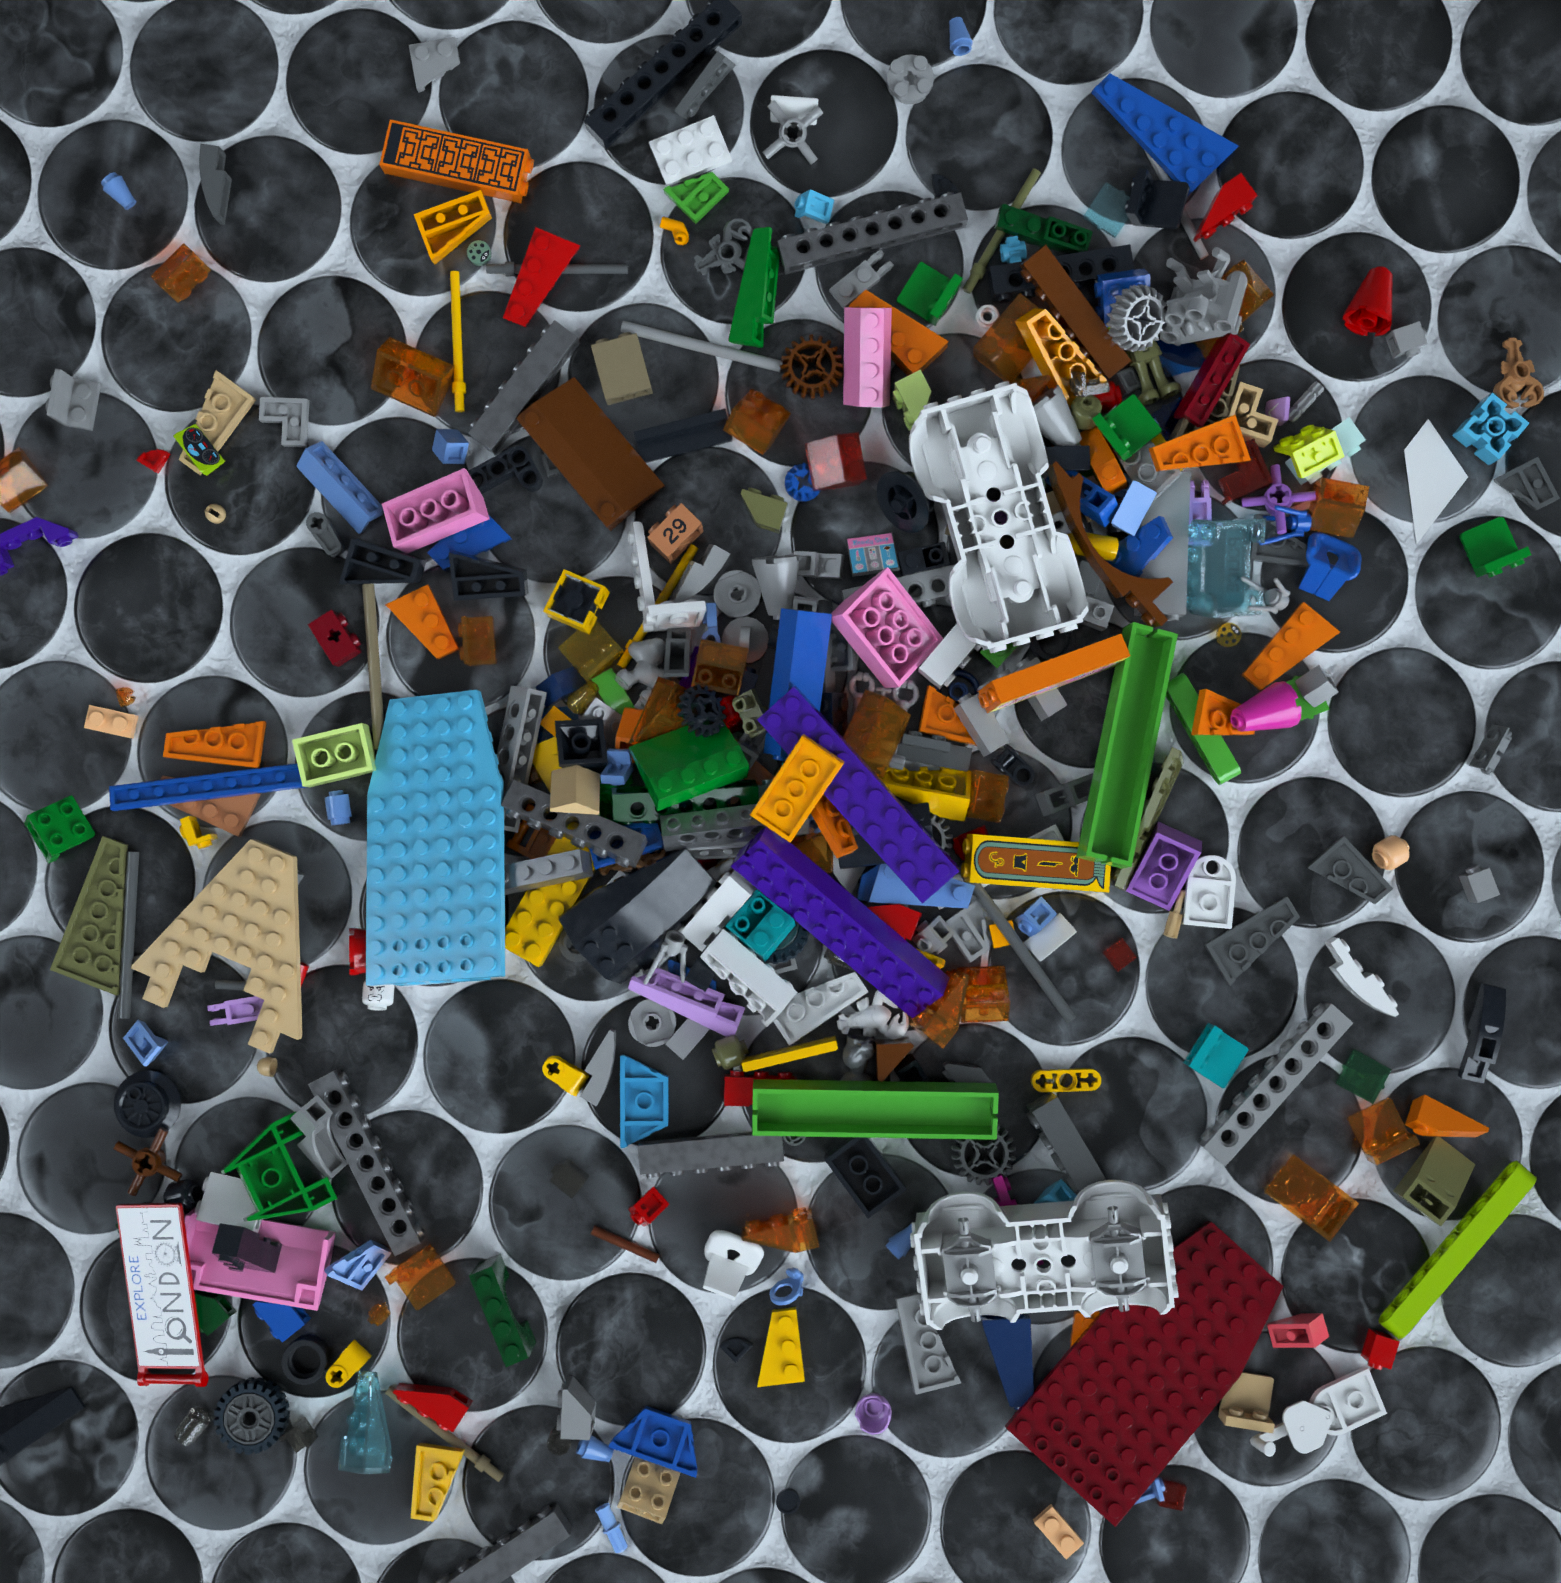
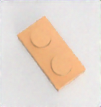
(111, 721)
(1058, 1531)

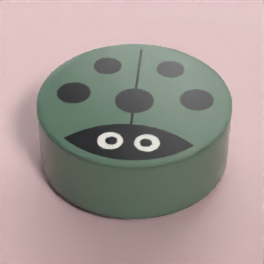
(479, 253)

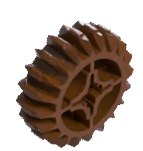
(803, 360)

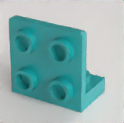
(1216, 1055)

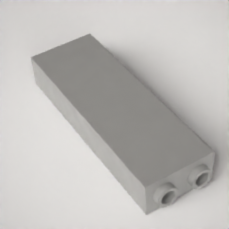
(1173, 559)

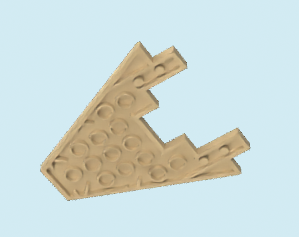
(246, 917)

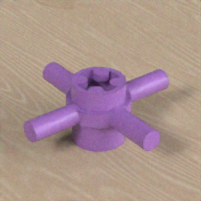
(1279, 491)

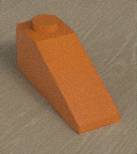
(1103, 461)
(1433, 1118)

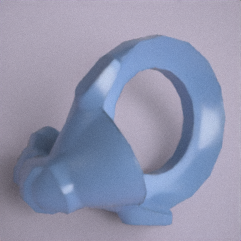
(795, 1282)

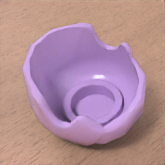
(873, 1413)

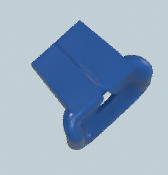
(1321, 576)

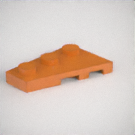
(1214, 715)

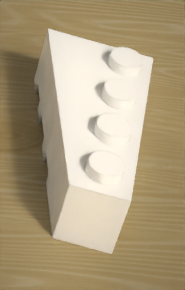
(749, 976)

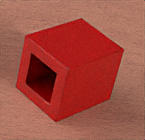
(1379, 1349)

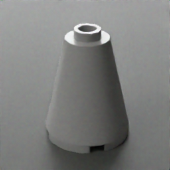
(1056, 418)
(777, 581)

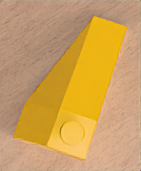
(944, 789)

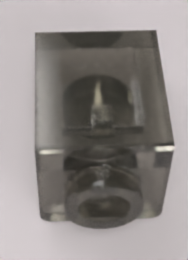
(1087, 387)

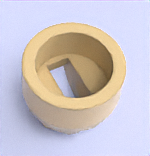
(217, 508)
(267, 1066)

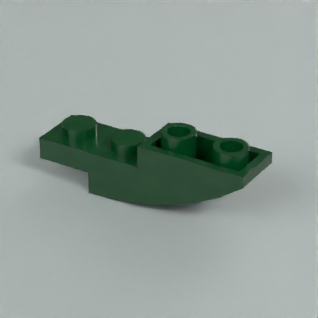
(1041, 231)

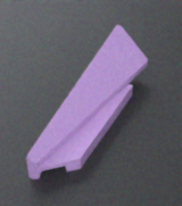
(690, 1001)

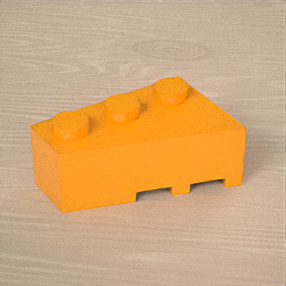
(452, 223)

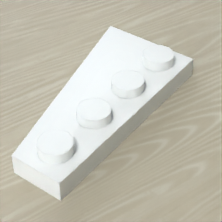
(817, 1005)

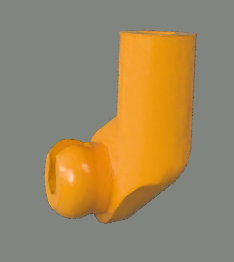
(677, 228)

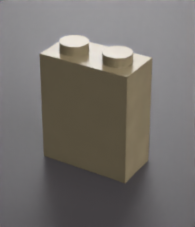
(621, 368)

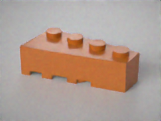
(911, 343)

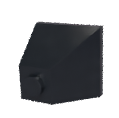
(581, 744)

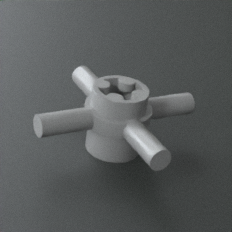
(783, 139)

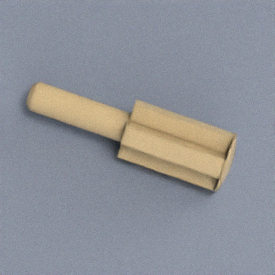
(1175, 918)

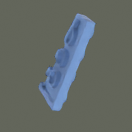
(890, 889)

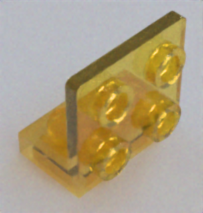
(591, 651)

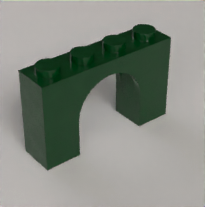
(512, 1338)

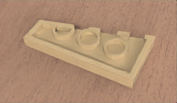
(220, 414)

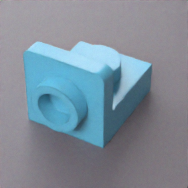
(814, 206)

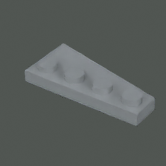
(926, 1356)

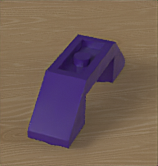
(32, 530)

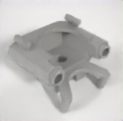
(1203, 306)

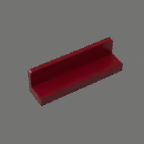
(1212, 379)

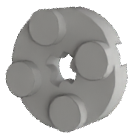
(915, 66)
(749, 600)
(644, 1033)

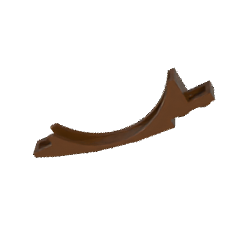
(1138, 591)

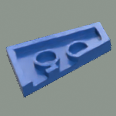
(469, 541)

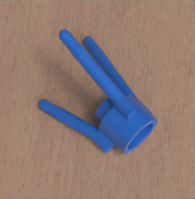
(1298, 523)

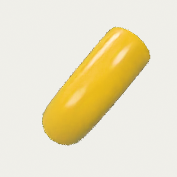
(1105, 545)

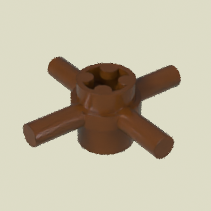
(157, 1160)

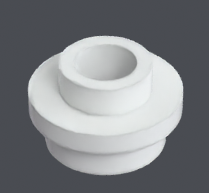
(987, 309)

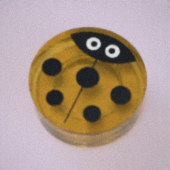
(1228, 635)

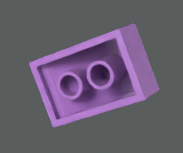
(1164, 866)

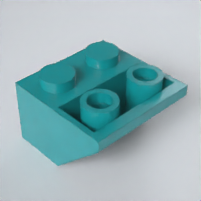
(761, 925)

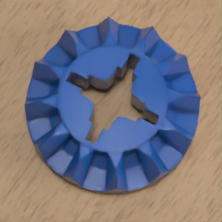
(792, 484)

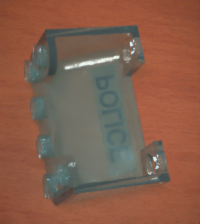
(1217, 562)

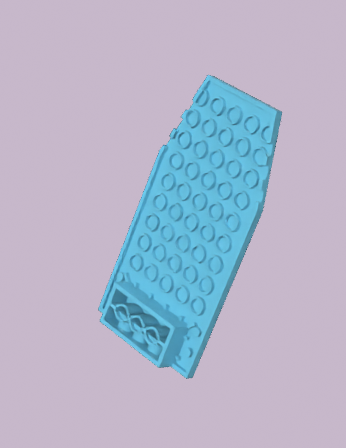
(435, 846)

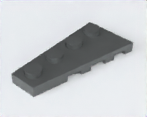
(1244, 943)

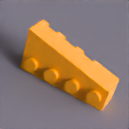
(1054, 350)

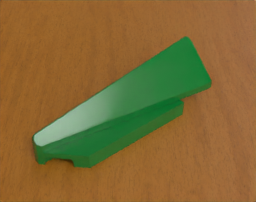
(757, 291)

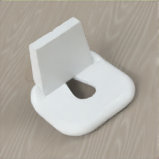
(727, 1275)

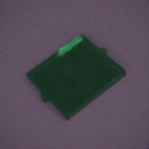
(1363, 1076)

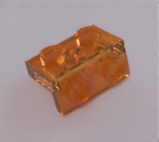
(477, 640)
(987, 796)

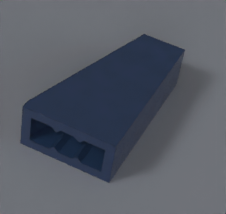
(1012, 1355)

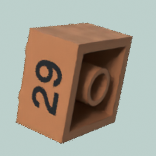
(675, 533)

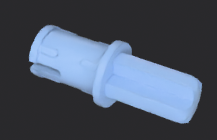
(611, 1528)

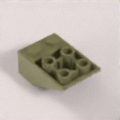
(1436, 1180)

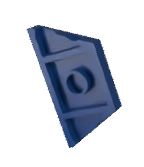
(660, 1440)

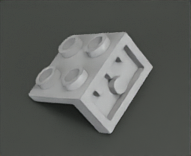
(72, 401)

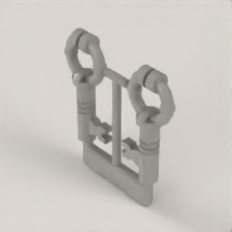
(904, 704)

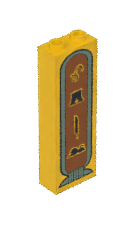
(1031, 864)

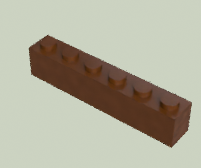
(1073, 311)

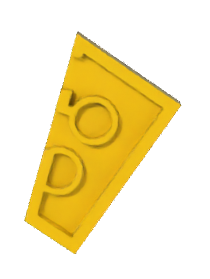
(782, 1352)

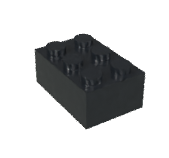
(865, 1174)

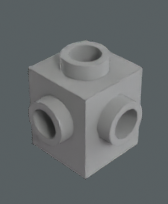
(933, 935)

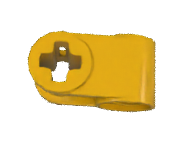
(568, 1078)
(348, 1363)

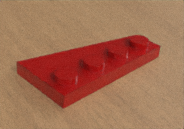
(541, 268)

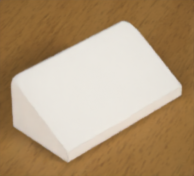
(794, 106)
(1050, 937)

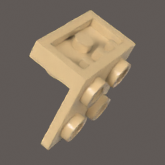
(1248, 1403)
(649, 1490)

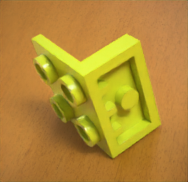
(1311, 449)

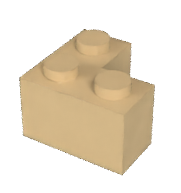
(1251, 423)

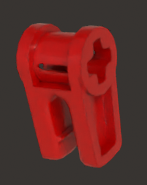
(733, 720)

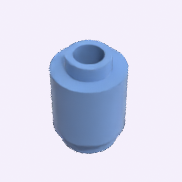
(338, 807)

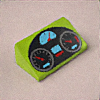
(199, 449)

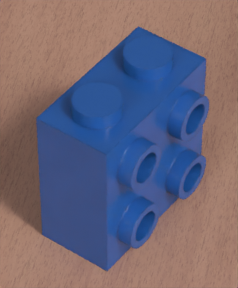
(1111, 285)

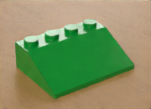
(687, 766)

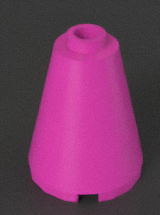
(1268, 709)

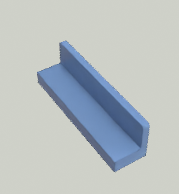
(339, 486)

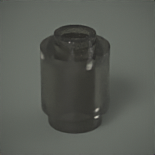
(192, 1426)

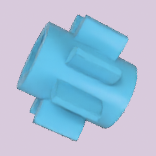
(1013, 250)

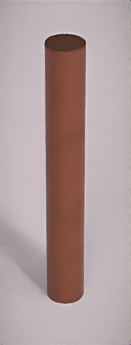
(625, 1244)

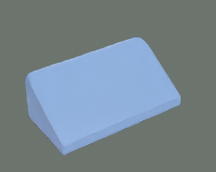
(1133, 508)

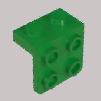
(1492, 547)

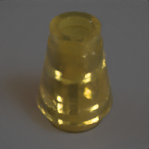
(582, 697)

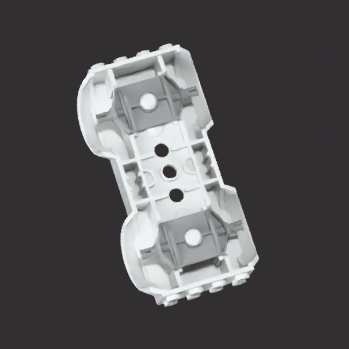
(1109, 1228)

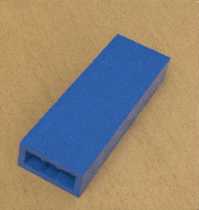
(799, 662)

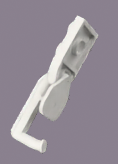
(1349, 1404)

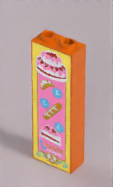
(1053, 673)

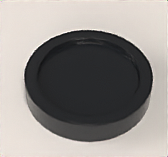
(788, 1501)

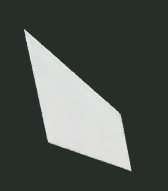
(1432, 477)

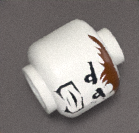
(378, 996)

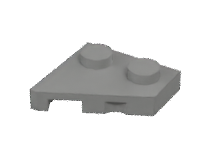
(433, 59)
(970, 931)

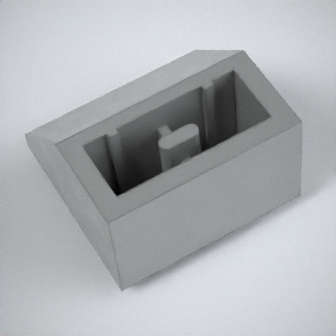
(577, 1411)

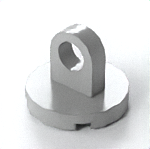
(749, 634)

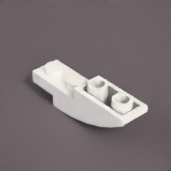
(1363, 986)

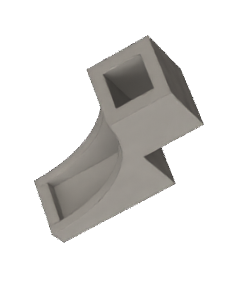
(318, 1144)

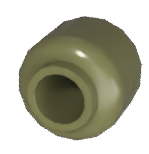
(1084, 410)
(729, 1052)

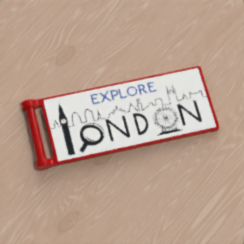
(160, 1292)

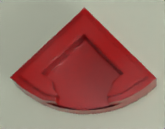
(154, 459)

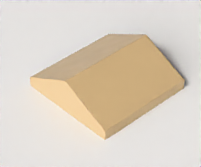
(575, 790)

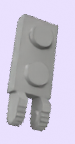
(859, 280)

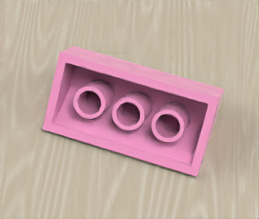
(867, 356)
(434, 511)

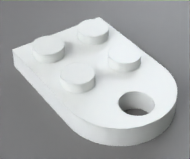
(1210, 896)

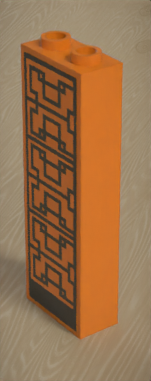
(456, 161)

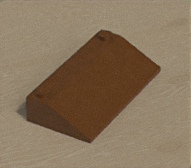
(590, 452)

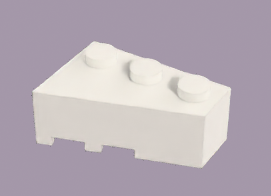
(718, 910)

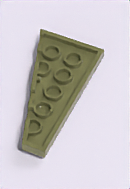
(1151, 811)
(94, 932)

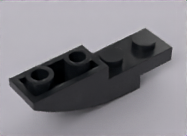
(1486, 1033)

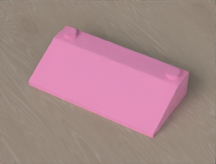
(298, 1273)

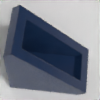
(561, 685)

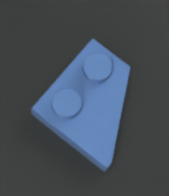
(359, 1265)

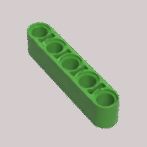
(1210, 747)

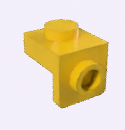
(192, 833)

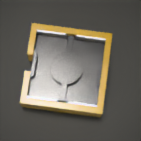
(576, 601)

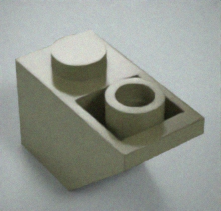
(765, 511)

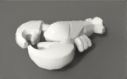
(875, 1016)

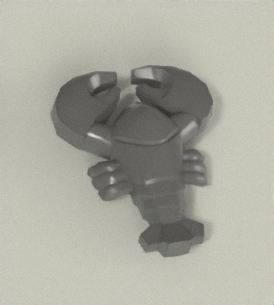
(727, 251)

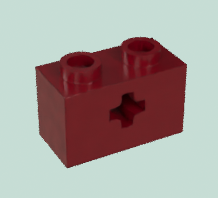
(324, 631)

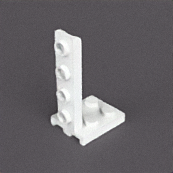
(666, 614)

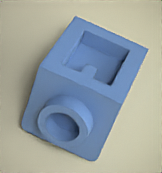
(1035, 917)

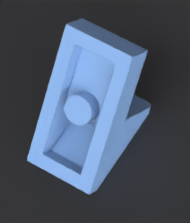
(144, 1043)

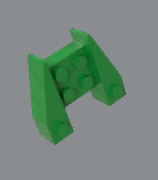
(272, 1175)

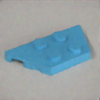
(642, 1100)

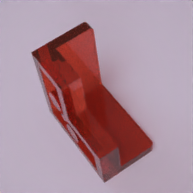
(1249, 479)

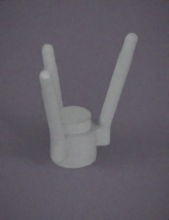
(1275, 598)
(671, 946)

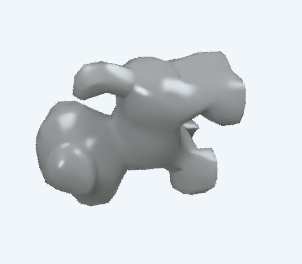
(647, 655)

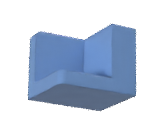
(450, 446)

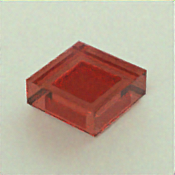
(1119, 954)
(1173, 1495)

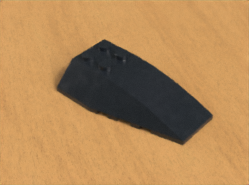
(627, 920)

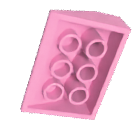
(886, 629)

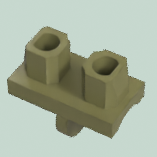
(750, 709)

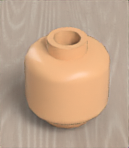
(1390, 852)

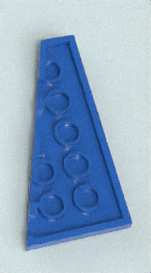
(1173, 140)

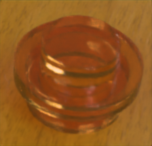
(378, 1314)

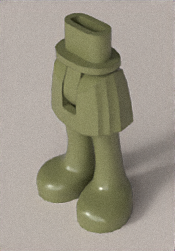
(1151, 356)

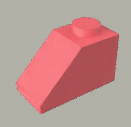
(1298, 1331)

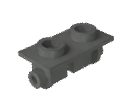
(1495, 740)

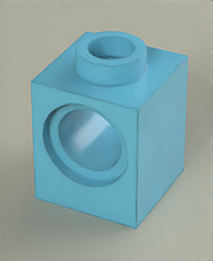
(1056, 1193)

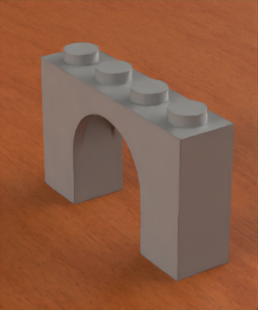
(985, 728)

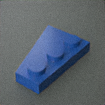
(1138, 550)
(652, 834)

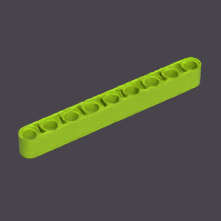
(1457, 1249)

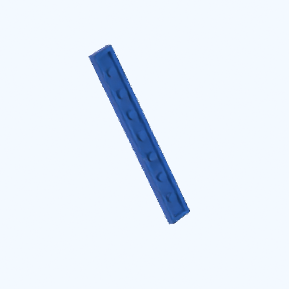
(204, 787)

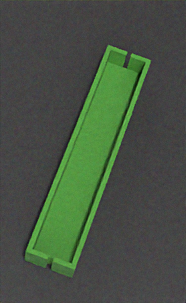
(1127, 747)
(875, 1109)

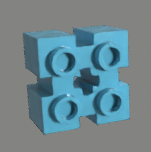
(1494, 442)

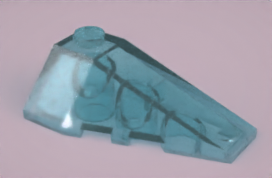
(367, 1441)

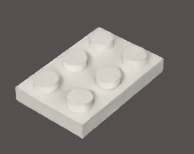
(690, 151)

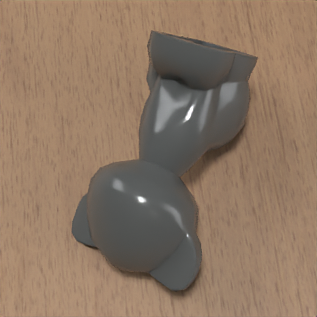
(856, 1057)

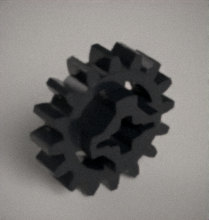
(701, 713)

